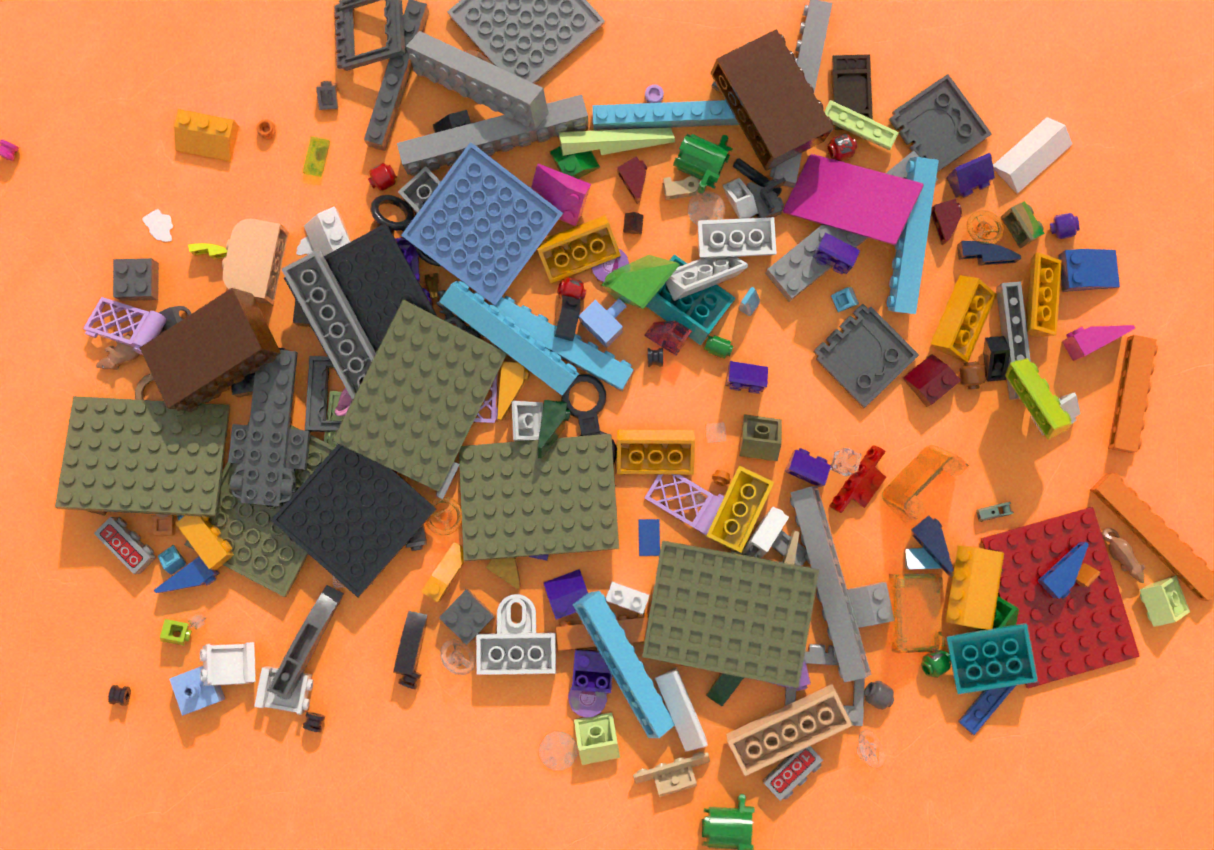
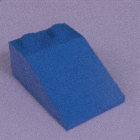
(1088, 269)

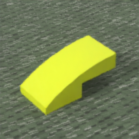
(214, 251)

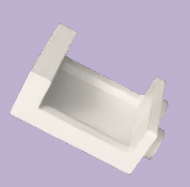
(627, 597)
(228, 664)
(298, 701)

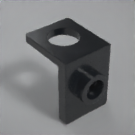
(769, 187)

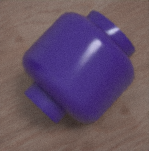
(1065, 225)

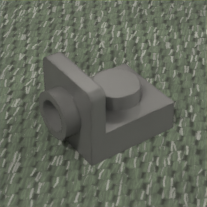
(327, 95)
(417, 540)

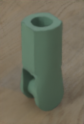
(992, 512)

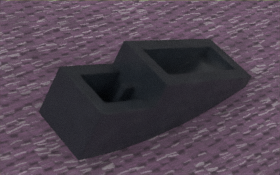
(410, 643)

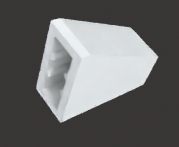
(765, 533)

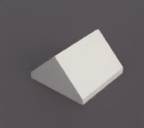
(526, 420)

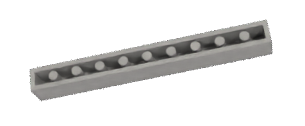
(809, 59)
(830, 584)

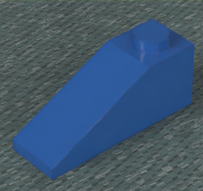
(1064, 573)
(192, 575)

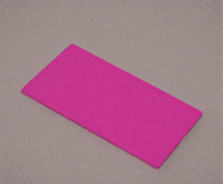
(853, 198)

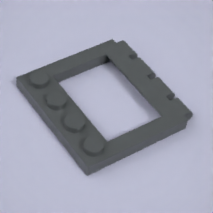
(344, 31)
(317, 396)

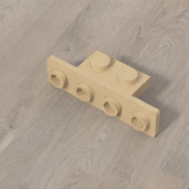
(673, 776)

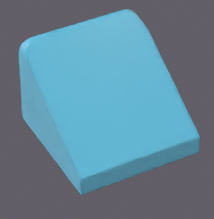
(844, 299)
(171, 560)

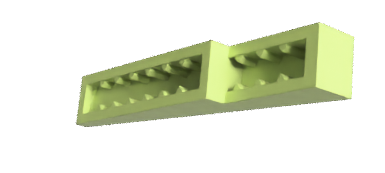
(613, 140)

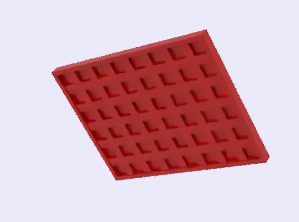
(1073, 632)

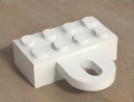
(516, 646)

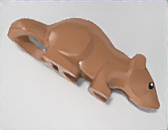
(117, 355)
(1123, 552)

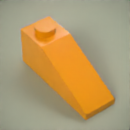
(511, 382)
(444, 573)

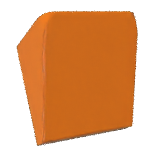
(1086, 575)

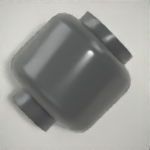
(879, 695)

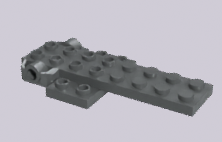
(267, 447)

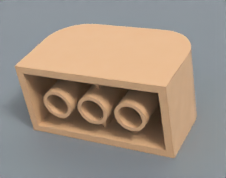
(255, 258)

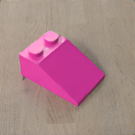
(562, 191)
(1085, 341)

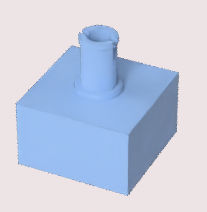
(602, 322)
(192, 694)

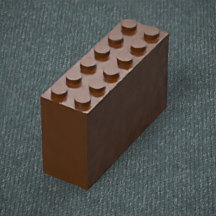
(771, 99)
(210, 350)

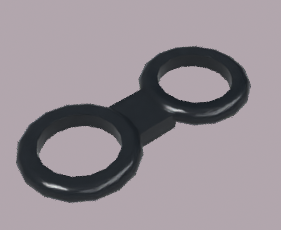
(397, 226)
(588, 419)

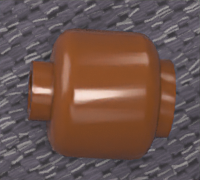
(972, 375)

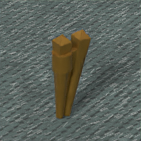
(432, 284)

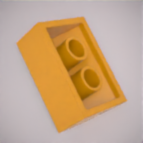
(205, 135)

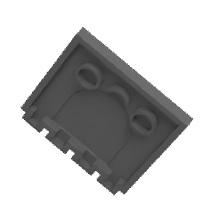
(940, 123)
(865, 355)

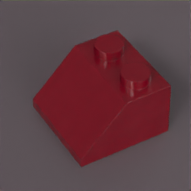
(931, 379)

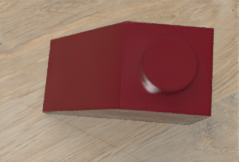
(633, 176)
(946, 217)

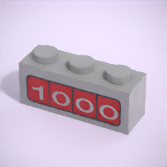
(125, 545)
(792, 772)

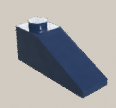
(931, 538)

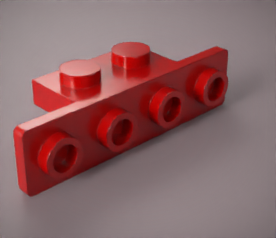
(862, 484)

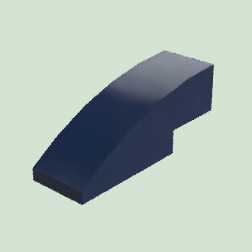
(986, 253)

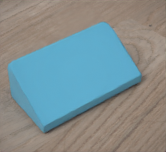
(919, 559)

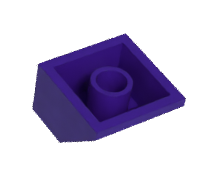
(971, 175)
(808, 468)
(565, 592)

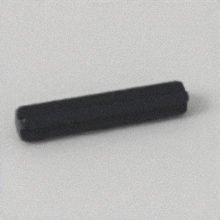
(753, 174)

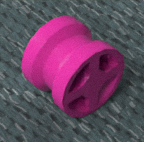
(8, 150)

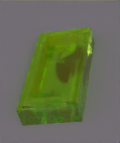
(316, 156)

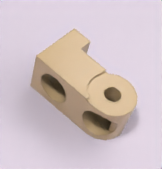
(680, 188)

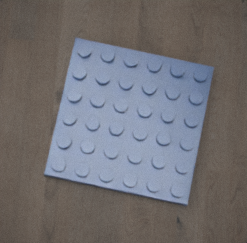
(482, 224)

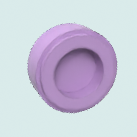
(654, 94)

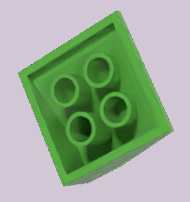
(639, 280)

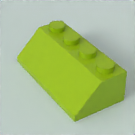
(1037, 398)

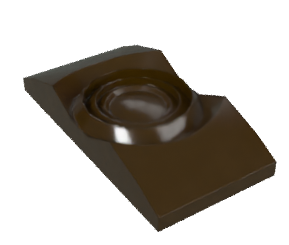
(852, 83)

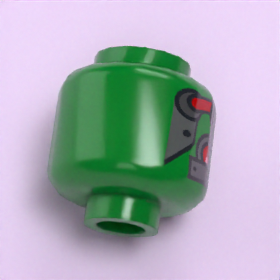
(936, 663)

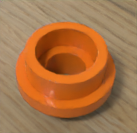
(263, 124)
(721, 477)

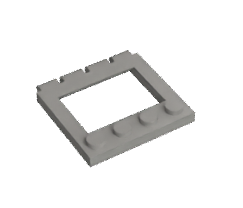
(817, 655)

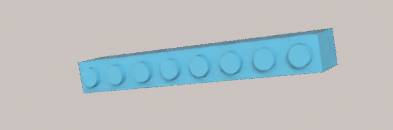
(662, 115)
(912, 242)
(509, 337)
(575, 352)
(624, 664)

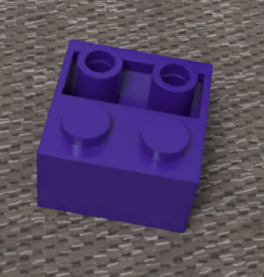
(836, 254)
(747, 377)
(591, 672)

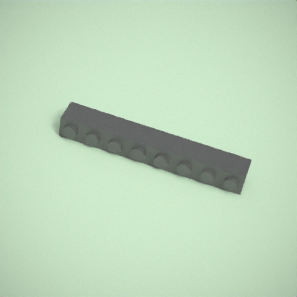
(395, 80)

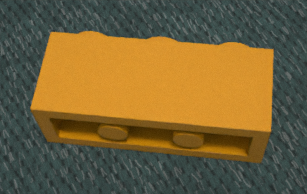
(206, 540)

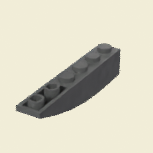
(305, 643)

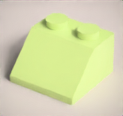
(1164, 601)
(596, 738)

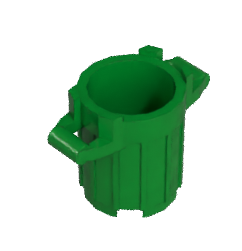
(702, 159)
(729, 826)

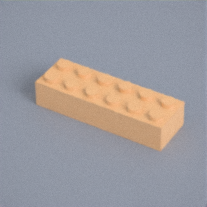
(788, 730)

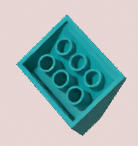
(696, 311)
(992, 659)

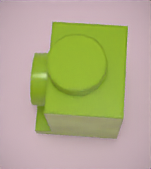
(170, 627)

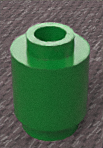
(718, 346)

